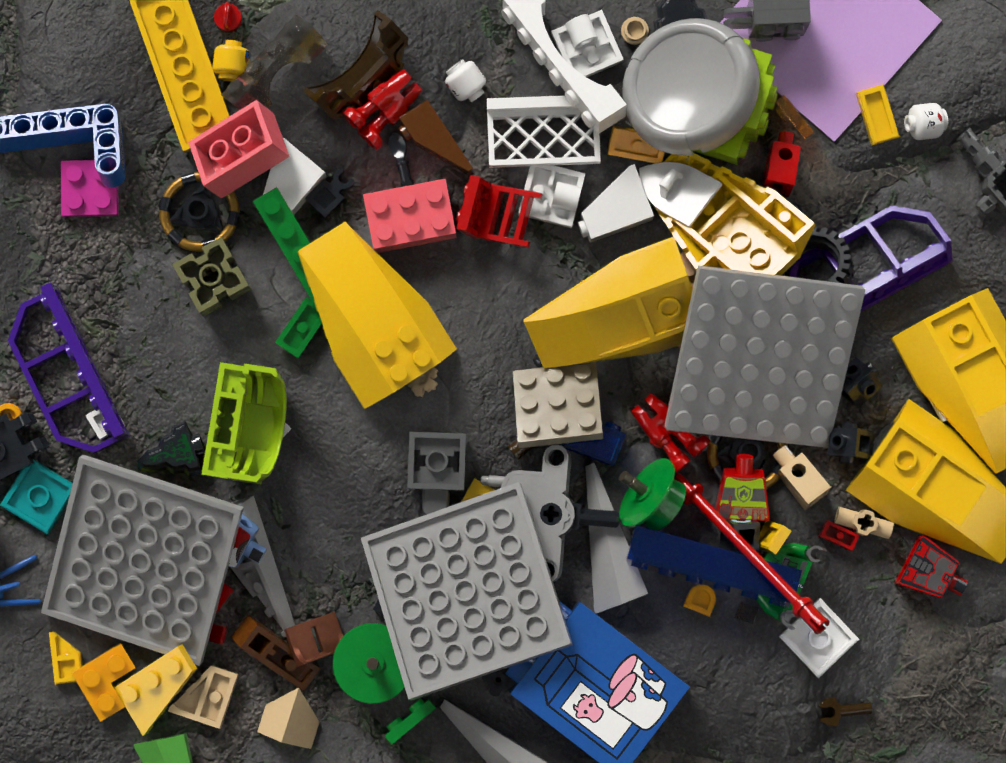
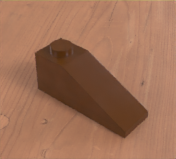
(430, 134)
(273, 652)

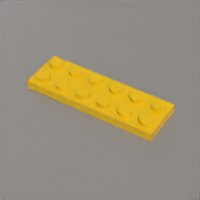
(181, 66)

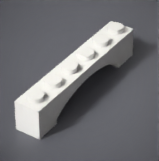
(598, 104)

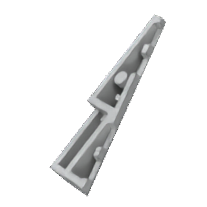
(612, 576)
(263, 578)
(487, 741)

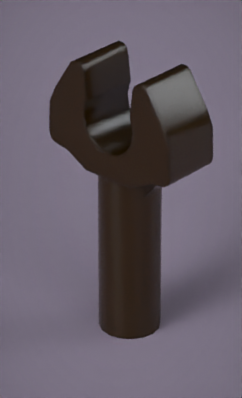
(843, 710)

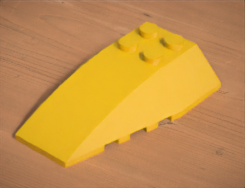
(741, 225)
(371, 316)

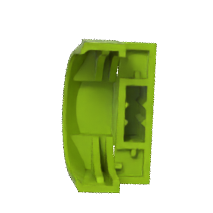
(757, 122)
(245, 424)

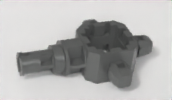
(990, 166)

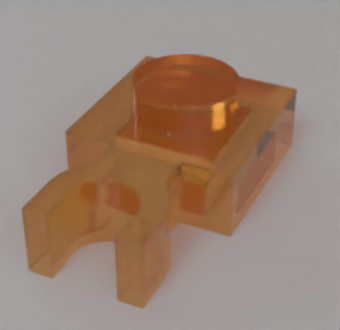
(788, 112)

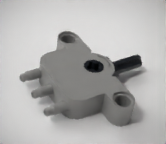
(548, 490)

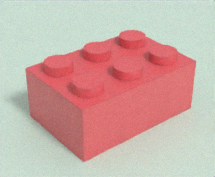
(238, 149)
(409, 216)

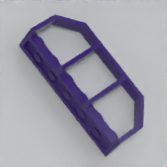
(901, 274)
(87, 374)

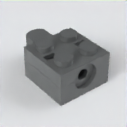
(770, 19)
(436, 467)

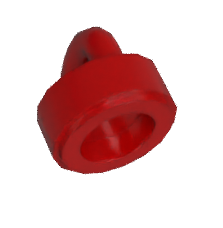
(228, 17)

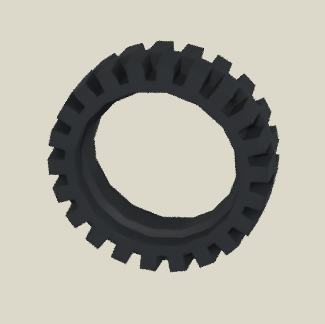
(838, 246)

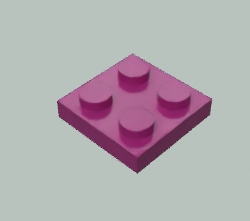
(84, 192)

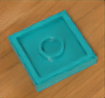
(38, 496)

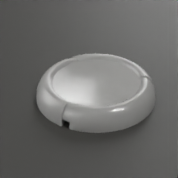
(690, 86)

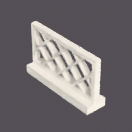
(536, 108)

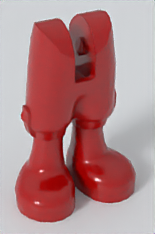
(661, 437)

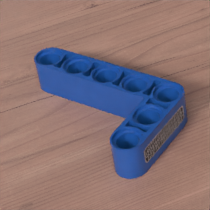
(67, 133)

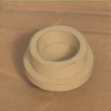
(634, 30)

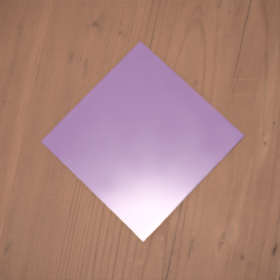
(844, 52)

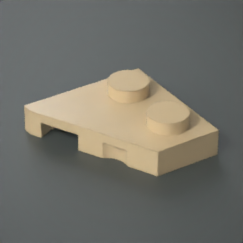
(207, 697)

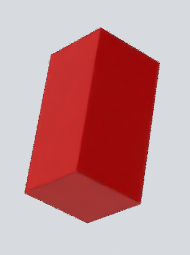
(838, 535)

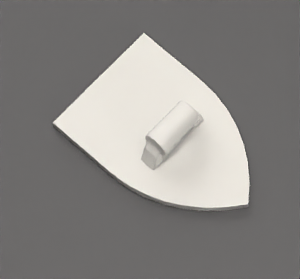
(678, 190)

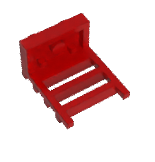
(482, 208)

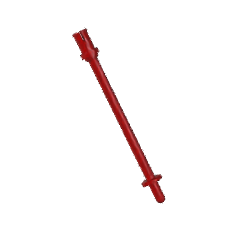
(802, 606)

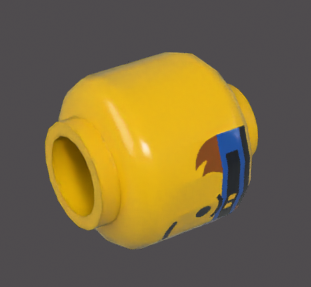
(230, 60)

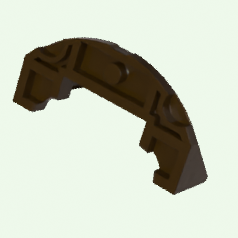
(375, 65)

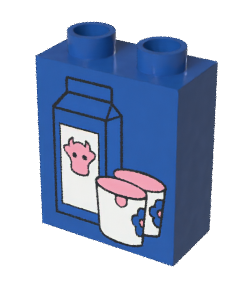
(599, 689)

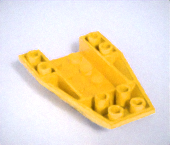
(617, 312)
(961, 370)
(934, 485)

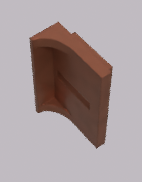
(303, 642)

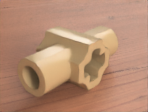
(850, 519)

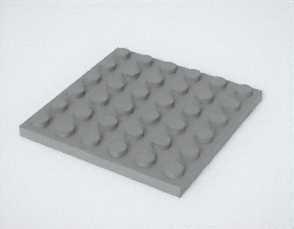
(763, 356)
(141, 559)
(465, 591)

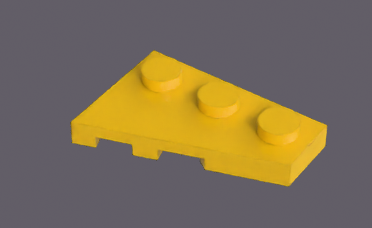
(155, 686)

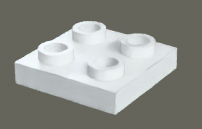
(587, 44)
(560, 194)

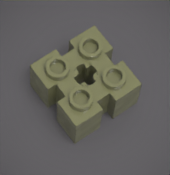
(195, 271)

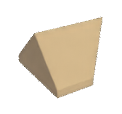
(290, 720)

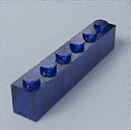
(706, 563)

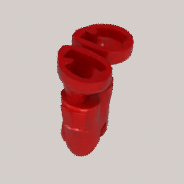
(390, 104)

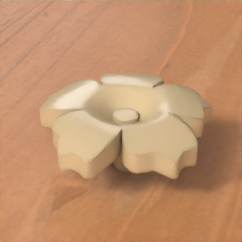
(424, 382)

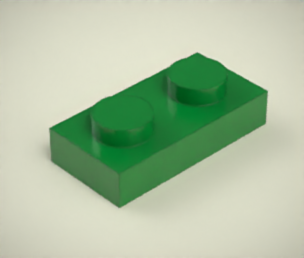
(300, 328)
(399, 727)

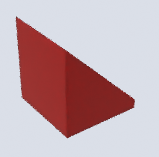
(218, 634)

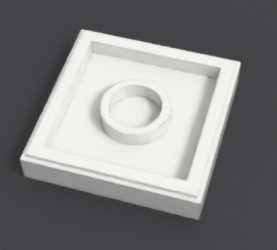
(821, 649)

